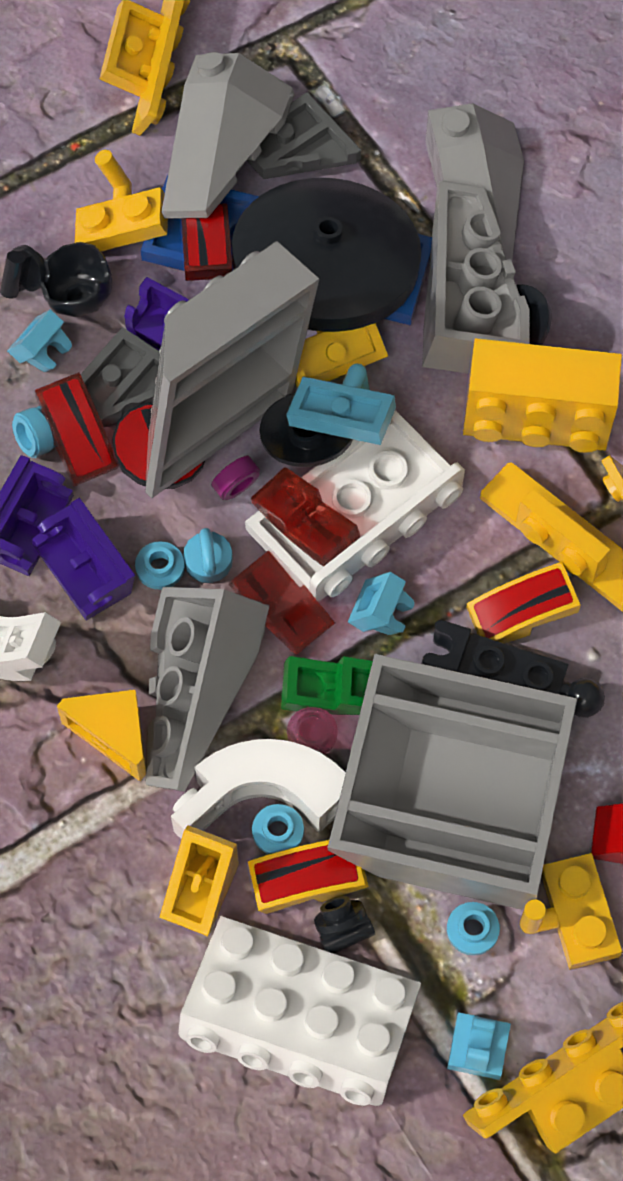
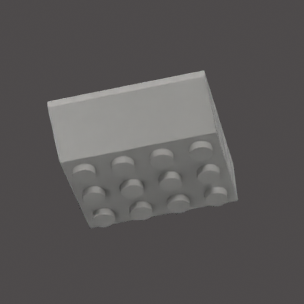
(227, 360)
(453, 781)

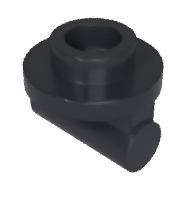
(22, 271)
(342, 924)

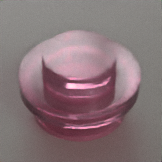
(313, 729)

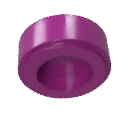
(236, 478)

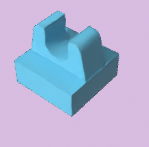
(34, 340)
(377, 603)
(479, 1046)

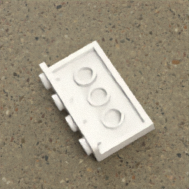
(380, 490)
(298, 1012)

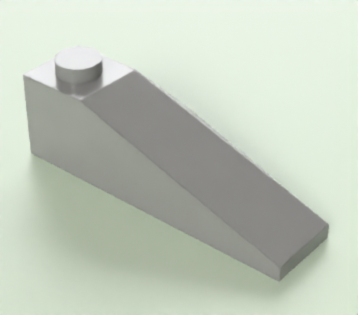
(220, 126)
(481, 151)
(468, 281)
(204, 654)

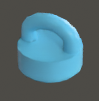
(33, 432)
(208, 556)

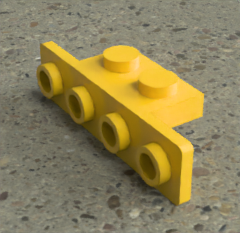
(141, 55)
(557, 530)
(564, 1091)

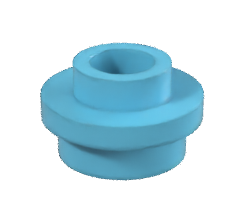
(162, 577)
(270, 843)
(468, 943)

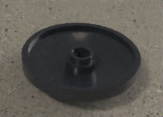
(347, 237)

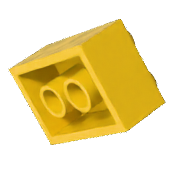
(542, 395)

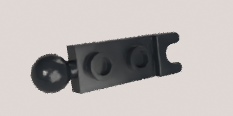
(512, 665)

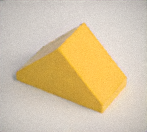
(109, 725)
(199, 880)

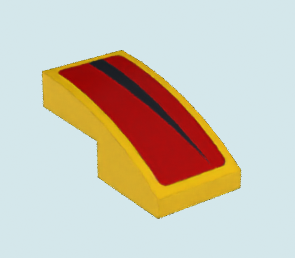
(524, 603)
(303, 875)

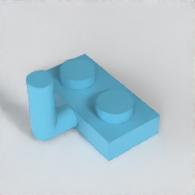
(344, 408)

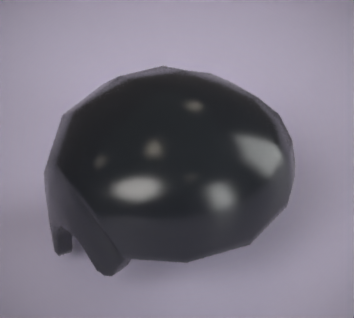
(76, 279)

